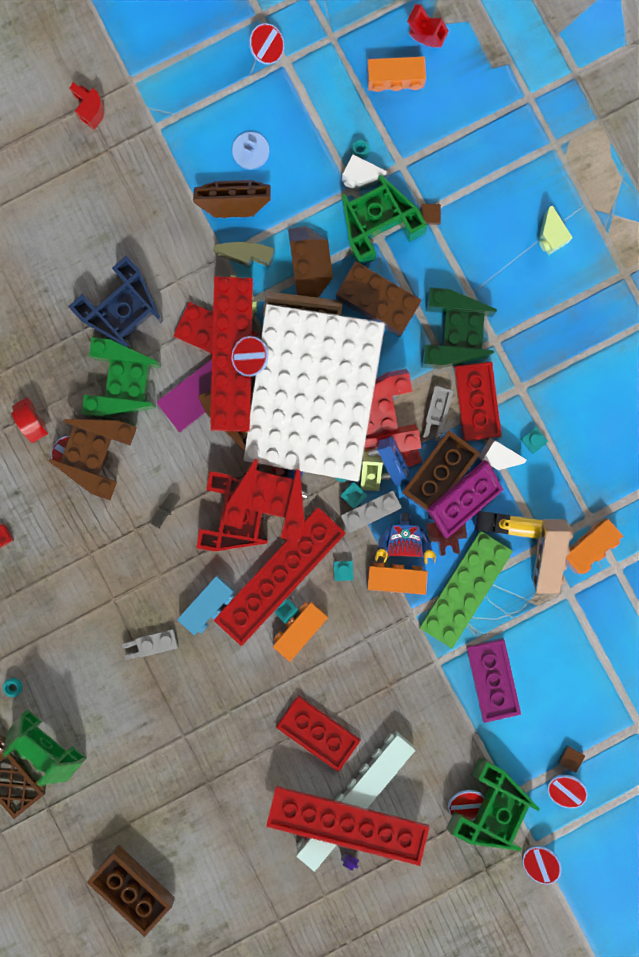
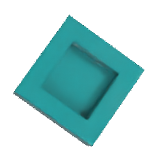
(534, 440)
(353, 495)
(343, 570)
(286, 610)

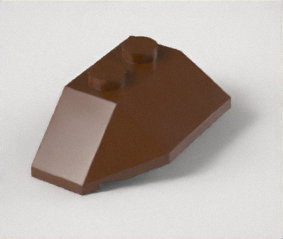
(232, 198)
(310, 261)

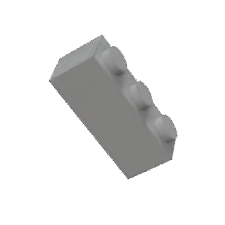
(371, 511)

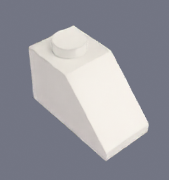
(361, 173)
(499, 455)

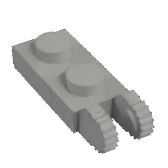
(438, 410)
(152, 644)

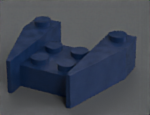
(123, 309)

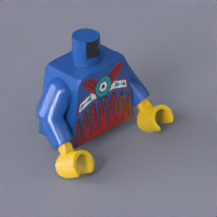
(404, 541)

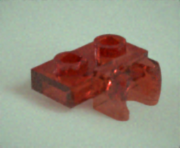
(436, 536)

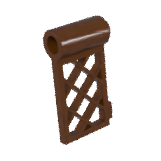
(27, 777)

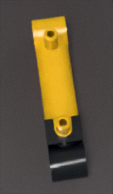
(508, 524)

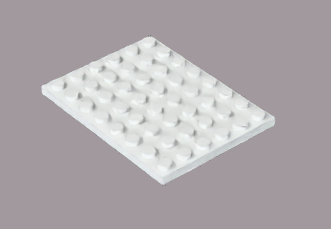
(314, 392)

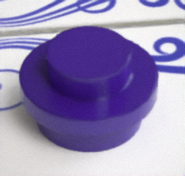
(349, 862)

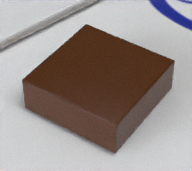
(431, 213)
(571, 759)

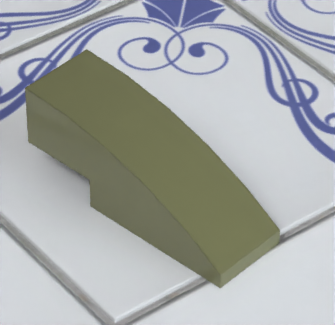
(245, 253)

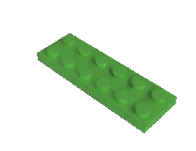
(466, 589)

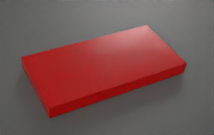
(477, 401)
(318, 733)

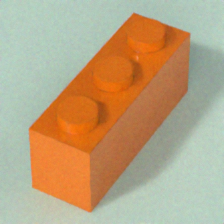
(396, 73)
(592, 546)
(397, 578)
(299, 630)

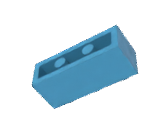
(206, 605)

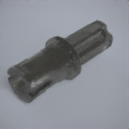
(165, 510)

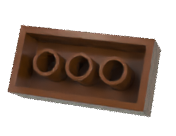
(378, 298)
(440, 470)
(131, 891)

